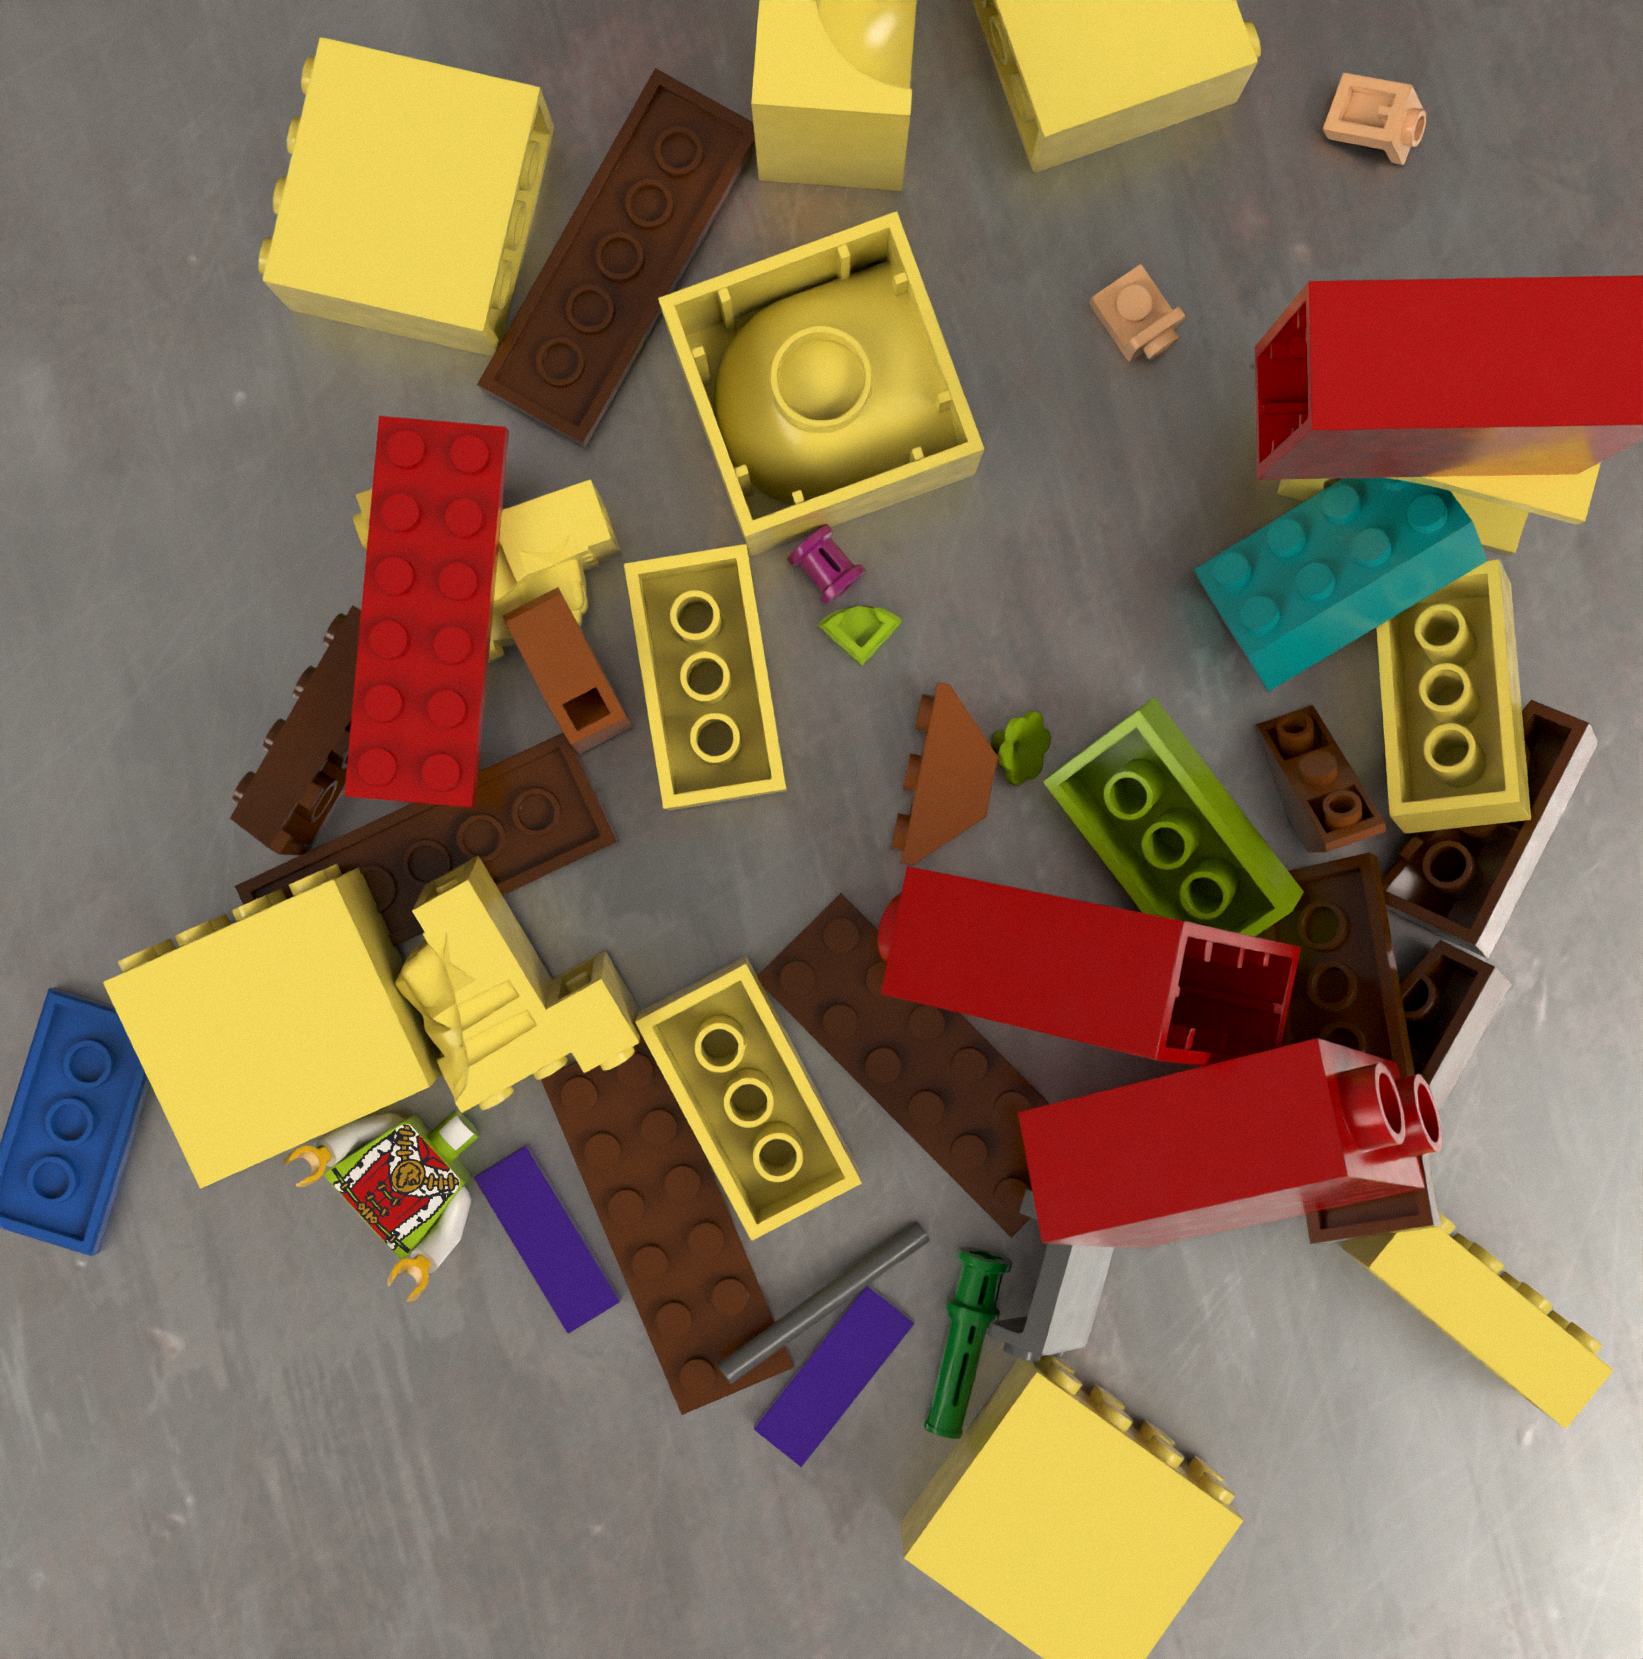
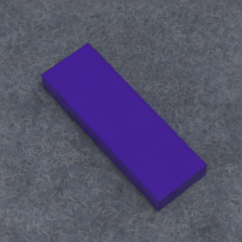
(547, 1238)
(833, 1374)

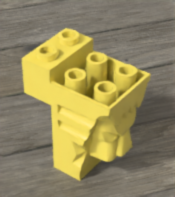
(540, 548)
(495, 1002)

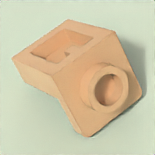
(1376, 115)
(1137, 315)

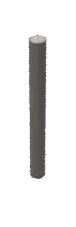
(823, 1302)

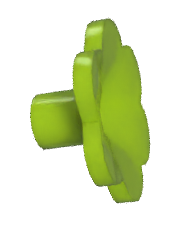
(1022, 747)

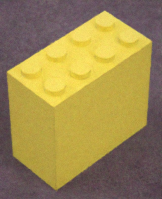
(1113, 68)
(407, 196)
(274, 1023)
(1069, 1519)

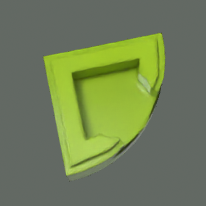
(860, 630)

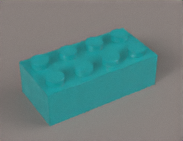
(1337, 570)

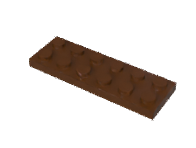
(619, 257)
(527, 823)
(1351, 997)
(911, 1058)
(665, 1224)

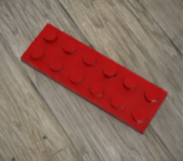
(426, 611)

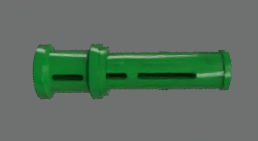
(970, 1315)

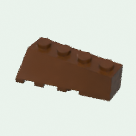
(307, 753)
(1471, 877)
(1447, 1011)

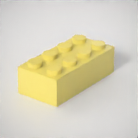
(705, 677)
(1454, 707)
(748, 1098)
(1489, 1315)

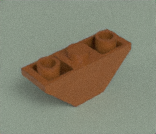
(567, 671)
(948, 778)
(1317, 782)

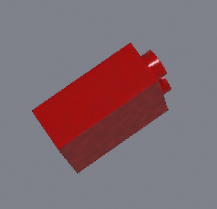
(1450, 377)
(1085, 970)
(1228, 1146)

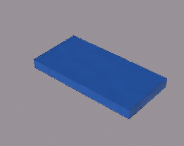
(71, 1124)

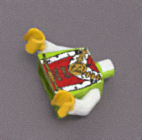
(401, 1183)

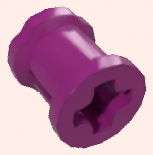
(826, 564)

